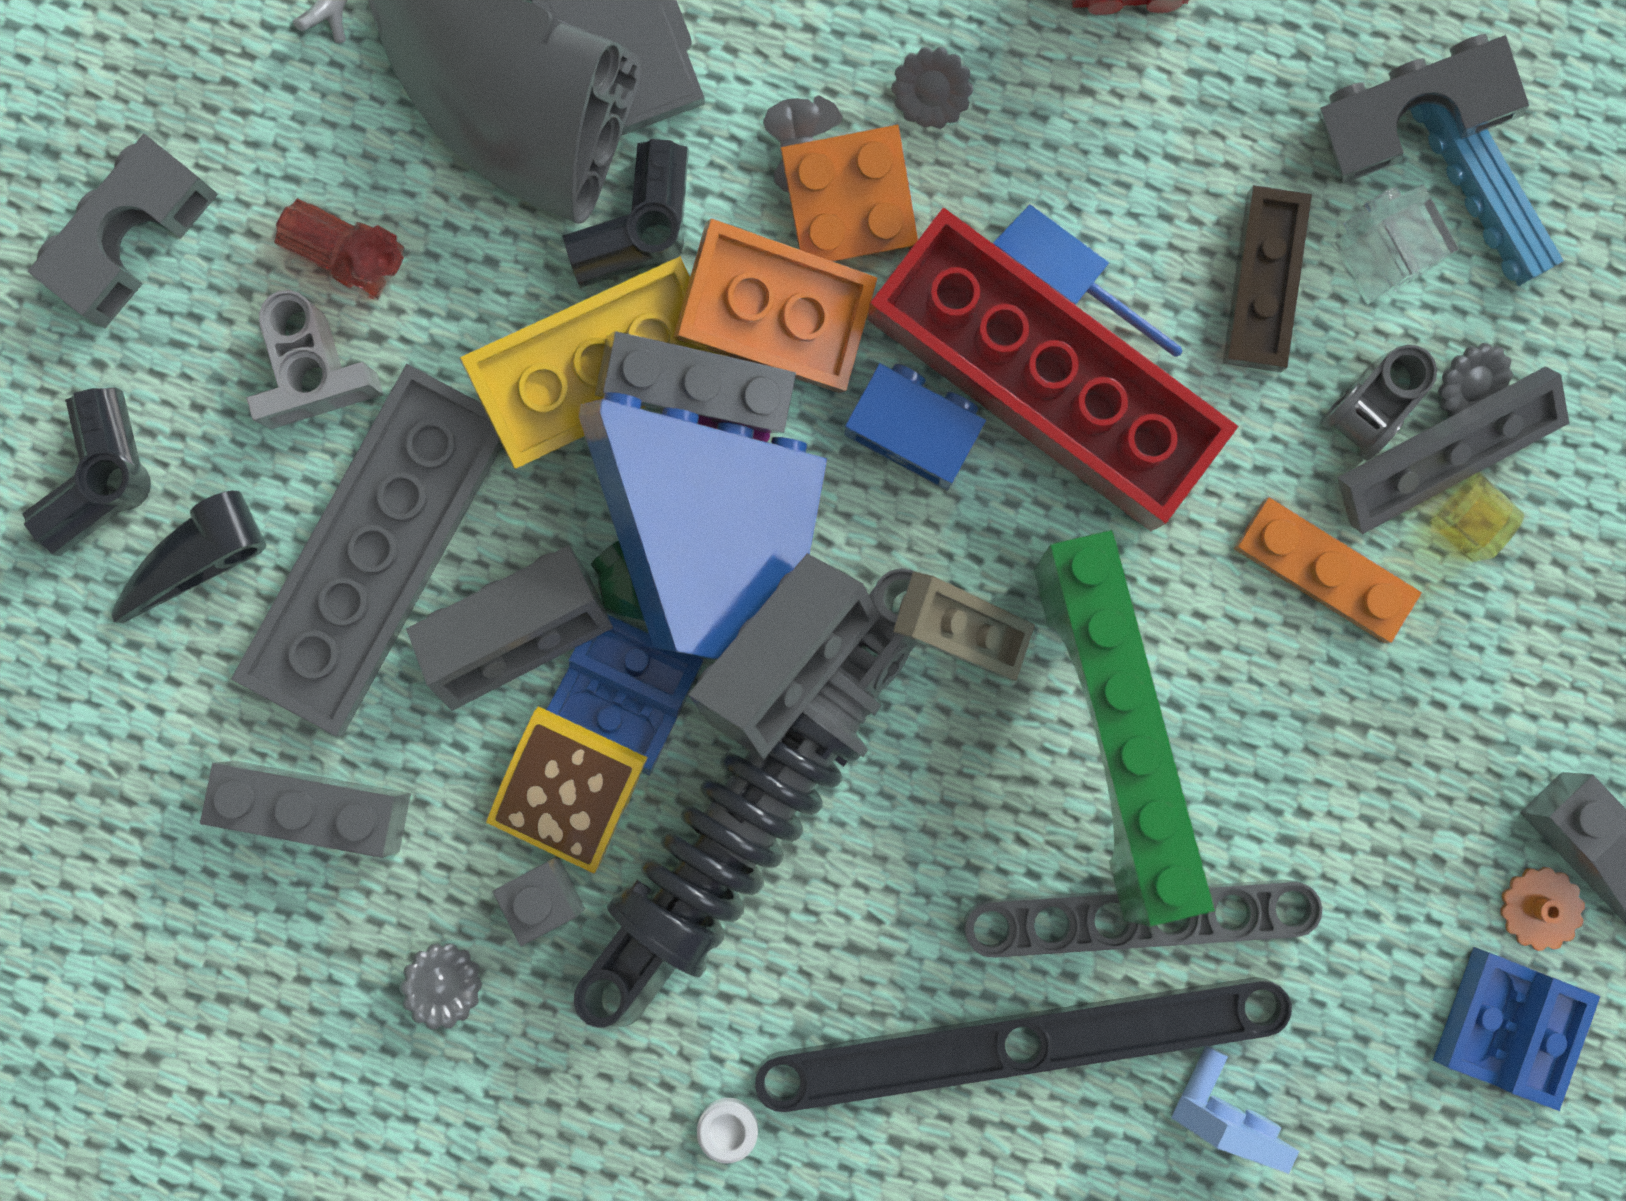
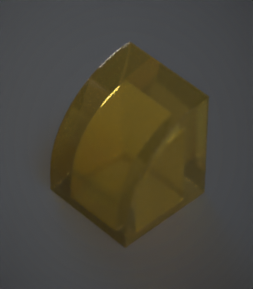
(1478, 519)

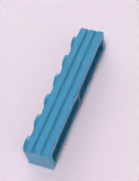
(1491, 196)

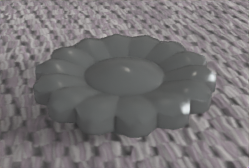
(932, 87)
(1474, 377)
(440, 986)

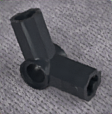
(657, 199)
(83, 502)

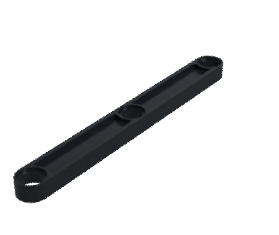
(1065, 1034)

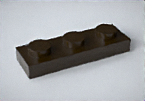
(1267, 279)

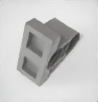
(299, 353)

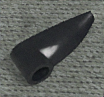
(202, 547)

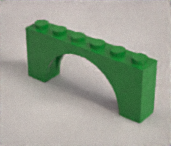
(1154, 842)

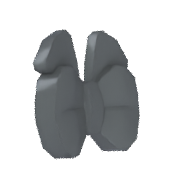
(798, 122)

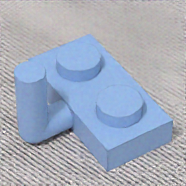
(1226, 1125)

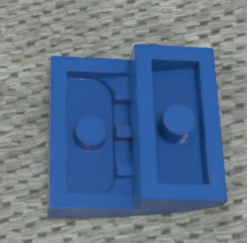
(626, 689)
(1516, 1028)

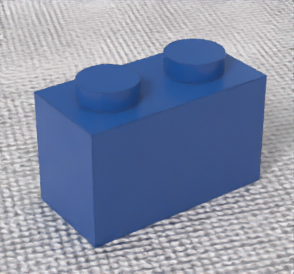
(915, 424)

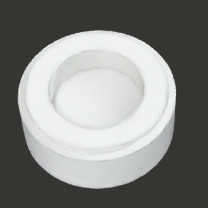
(727, 1130)

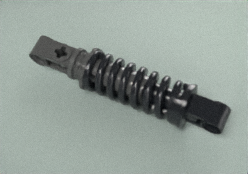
(741, 830)

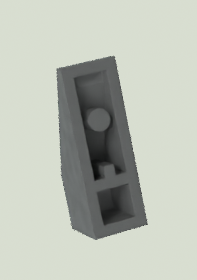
(1587, 831)

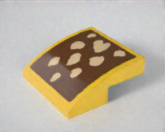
(566, 789)

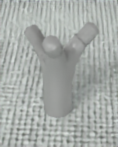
(324, 10)

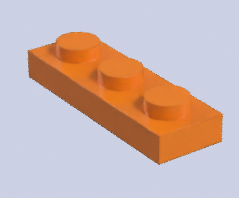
(1327, 570)

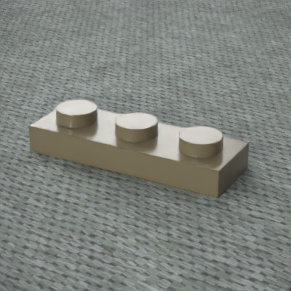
(963, 626)

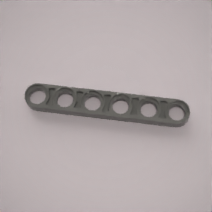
(1082, 936)

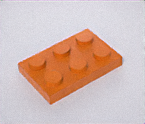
(775, 306)

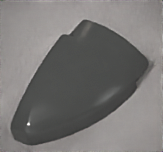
(515, 93)

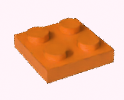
(850, 194)

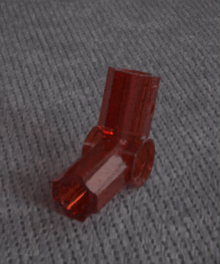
(349, 252)

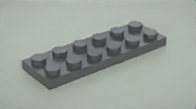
(371, 552)

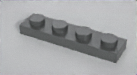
(1454, 449)

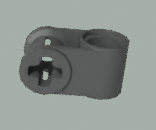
(1374, 406)

